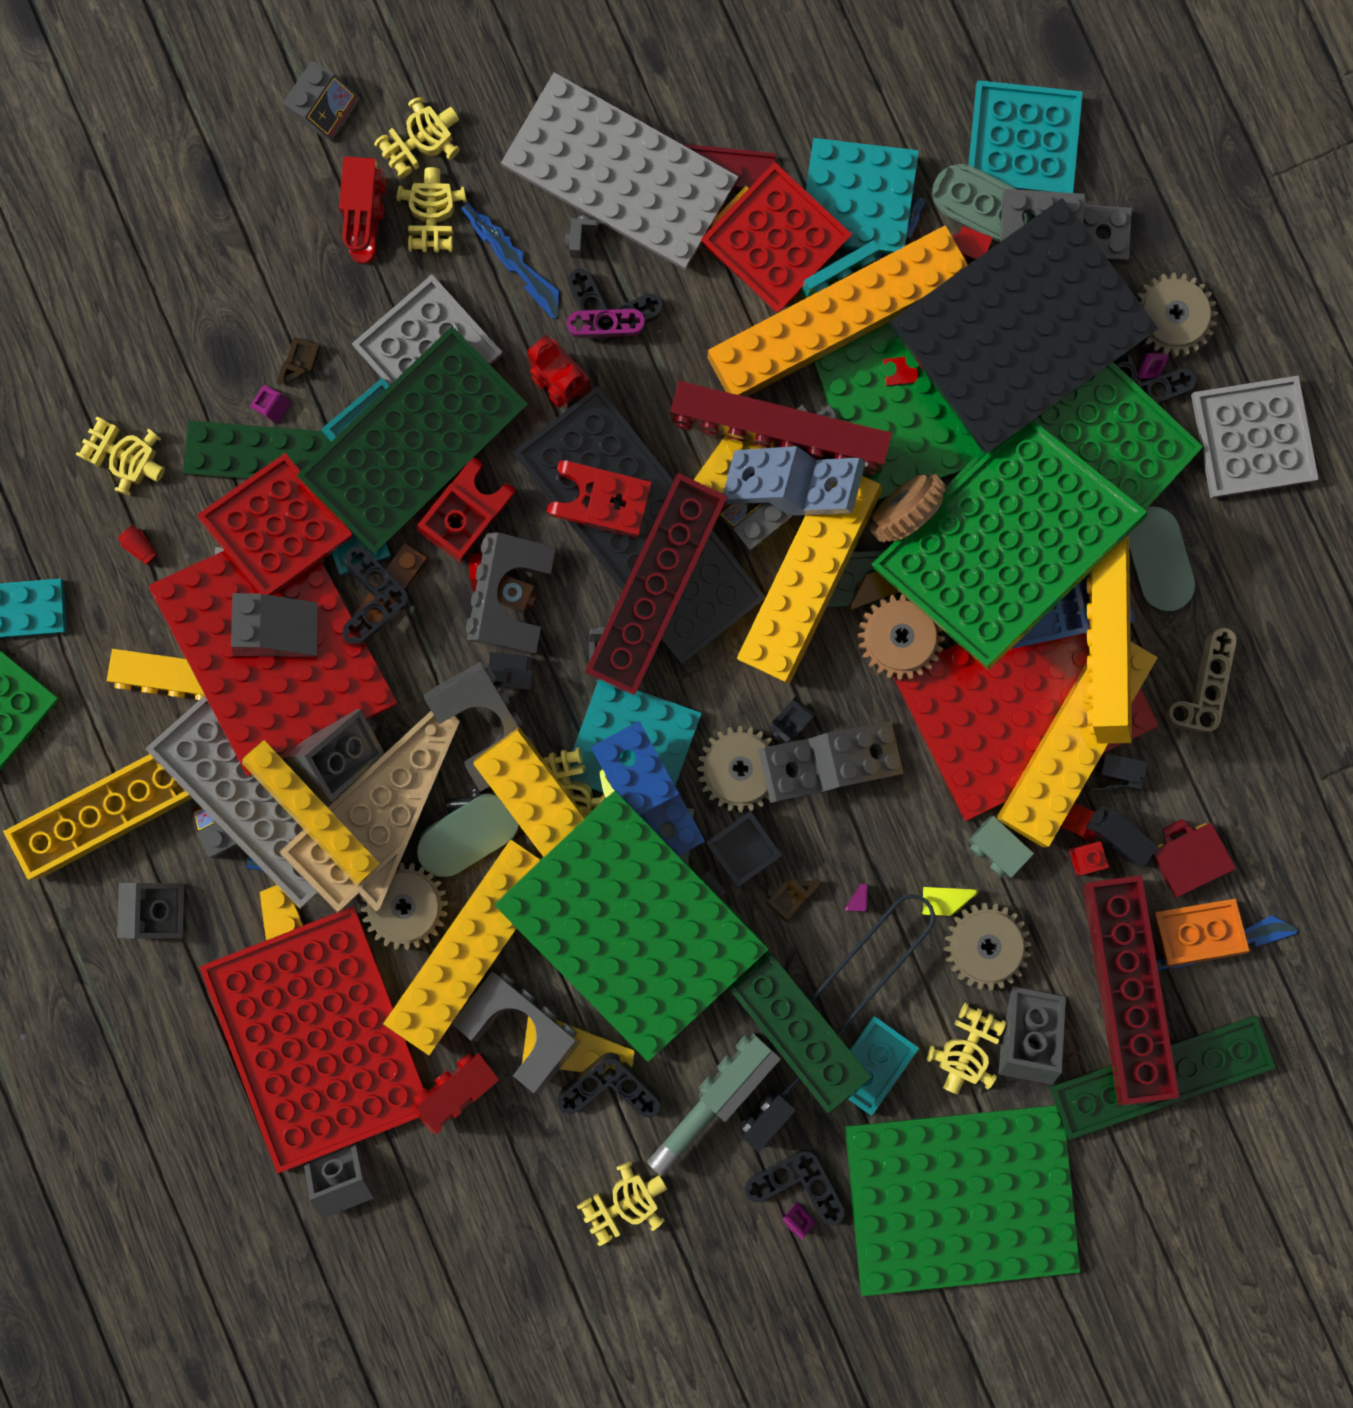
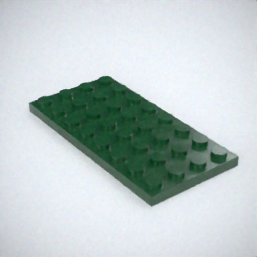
(412, 440)

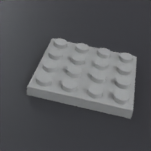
(414, 326)
(1254, 437)

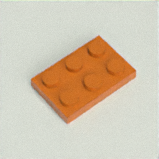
(1201, 933)

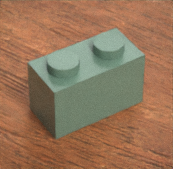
(999, 847)

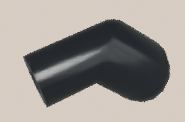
(455, 803)

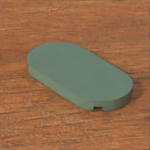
(972, 199)
(1161, 561)
(466, 836)

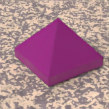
(1152, 365)
(798, 1221)

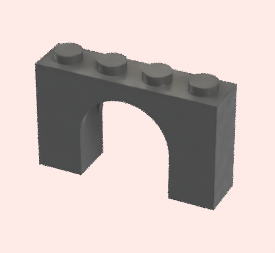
(487, 621)
(473, 689)
(553, 1041)

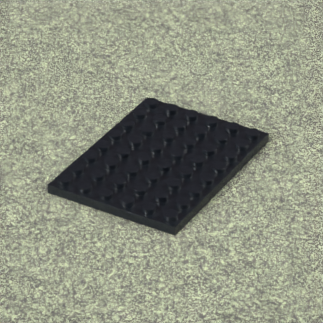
(1023, 326)

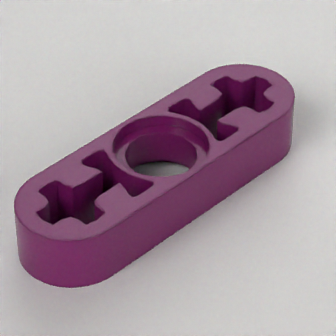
(598, 314)

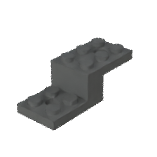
(1114, 219)
(830, 761)

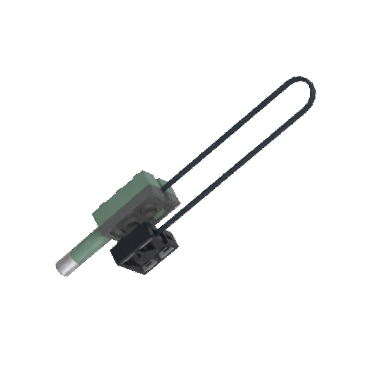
(747, 1068)

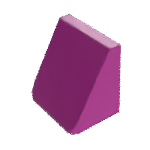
(270, 404)
(858, 901)

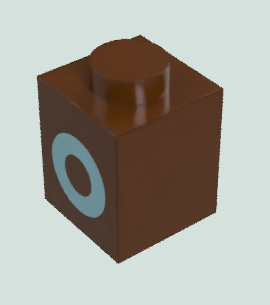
(516, 594)

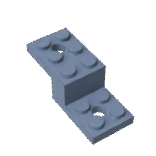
(794, 481)

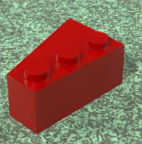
(453, 1092)

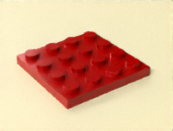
(776, 237)
(274, 526)

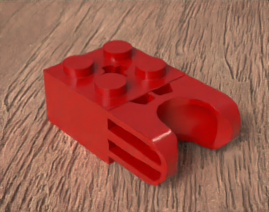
(361, 206)
(557, 373)
(593, 503)
(468, 505)

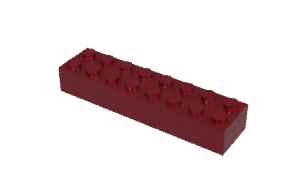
(777, 426)
(655, 584)
(1130, 990)

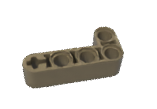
(1206, 679)

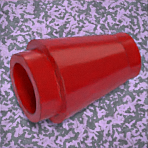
(137, 544)

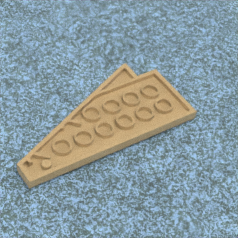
(379, 813)

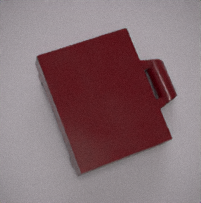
(1191, 858)

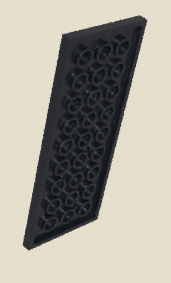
(600, 438)

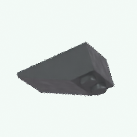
(273, 626)
(336, 756)
(1033, 1036)

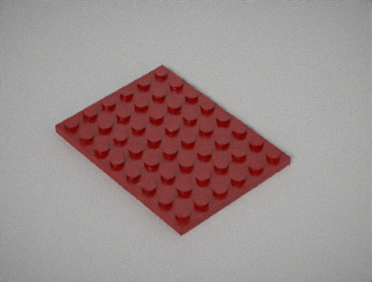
(269, 695)
(992, 720)
(313, 1038)

